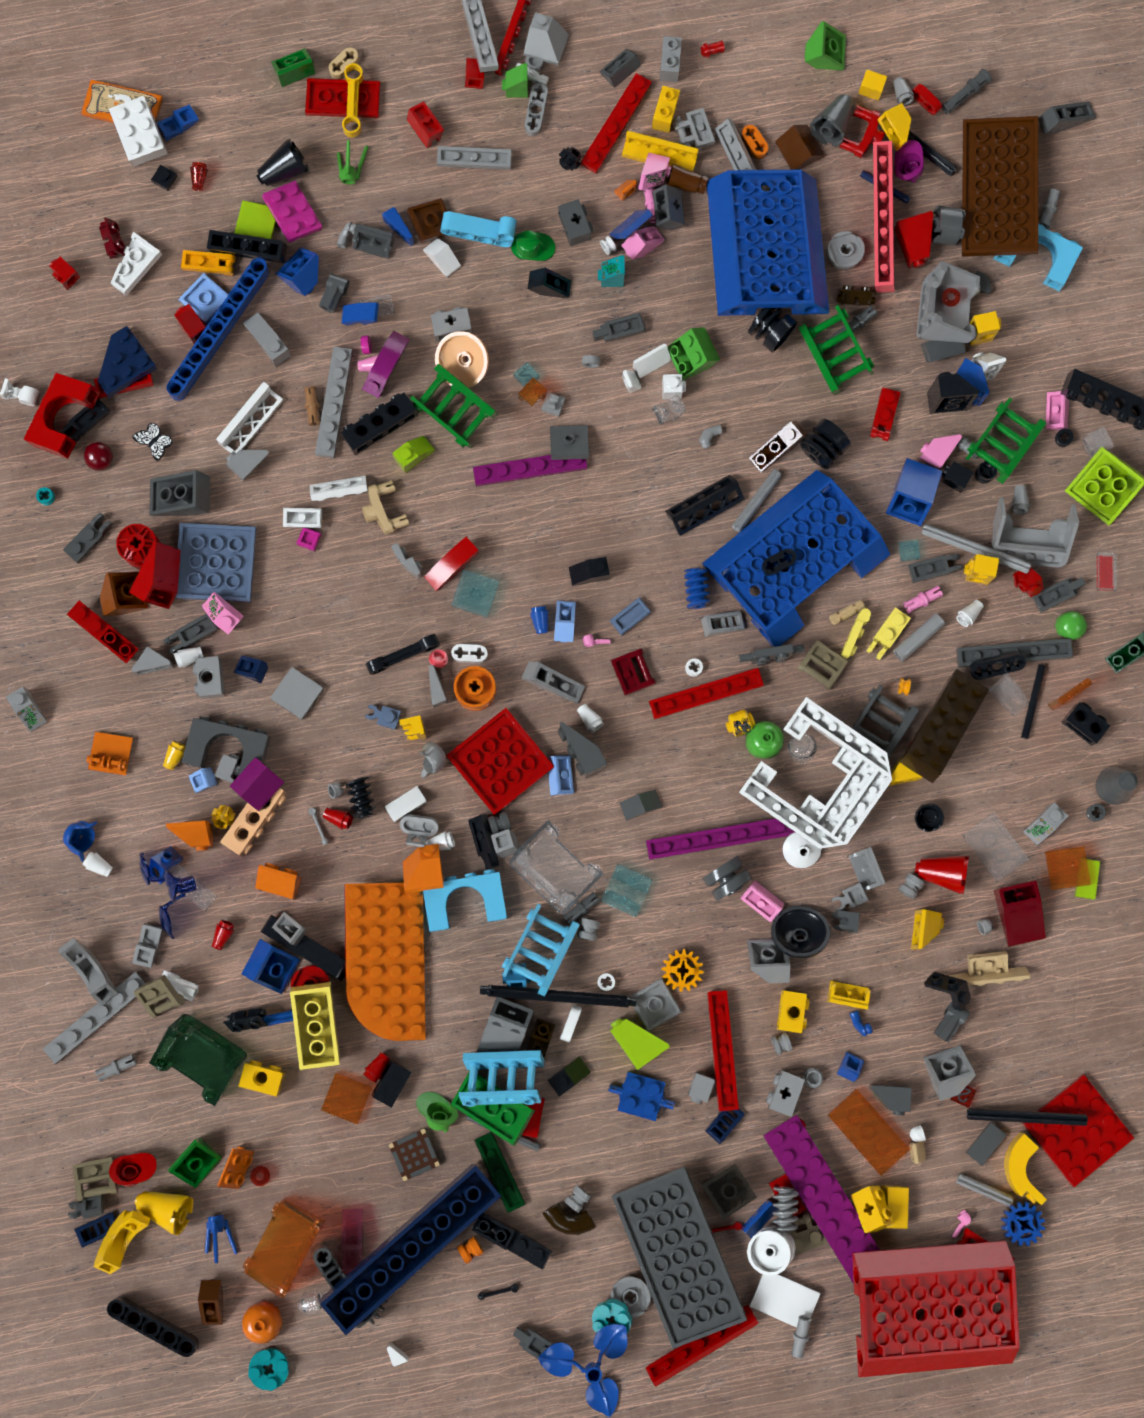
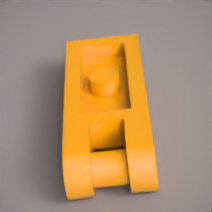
(207, 262)

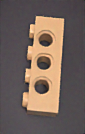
(232, 838)

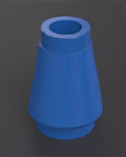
(540, 619)

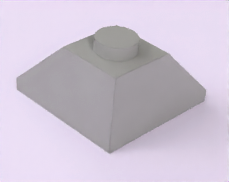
(545, 39)
(768, 961)
(949, 1072)

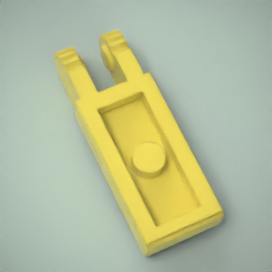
(889, 631)
(855, 633)

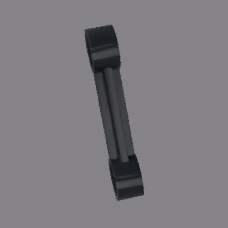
(423, 645)

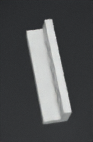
(246, 412)

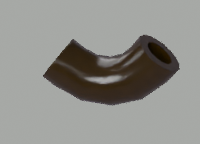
(568, 1223)

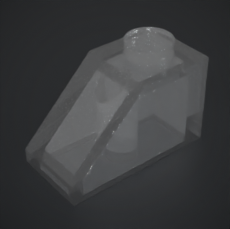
(1009, 694)

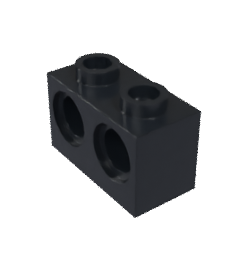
(1083, 727)

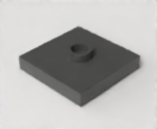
(569, 442)

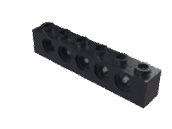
(1110, 394)

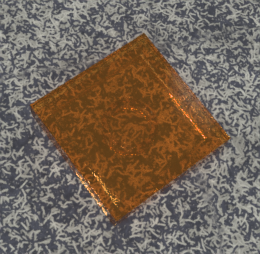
(1070, 694)
(1067, 868)
(346, 1098)

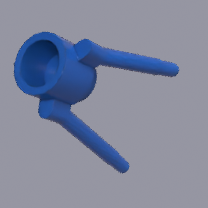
(214, 1225)

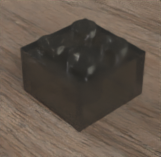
(728, 1190)

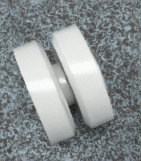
(773, 1261)

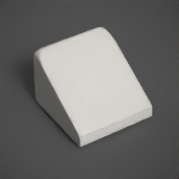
(631, 381)
(396, 1355)

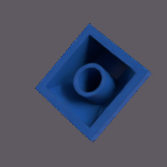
(300, 271)

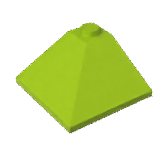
(1106, 485)

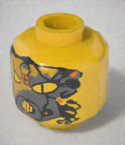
(740, 723)

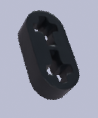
(776, 559)

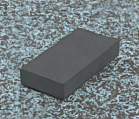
(986, 1143)

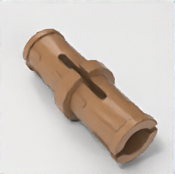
(312, 406)

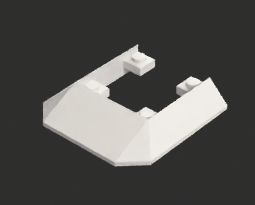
(854, 798)

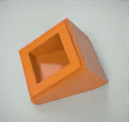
(626, 189)

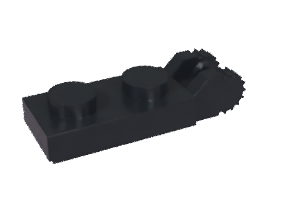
(85, 420)

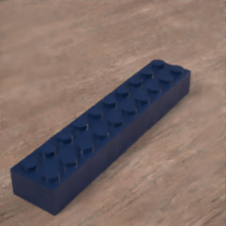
(409, 1249)

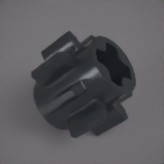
(570, 158)

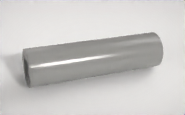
(919, 637)

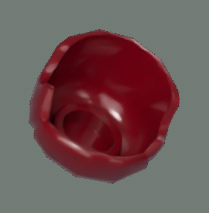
(98, 456)

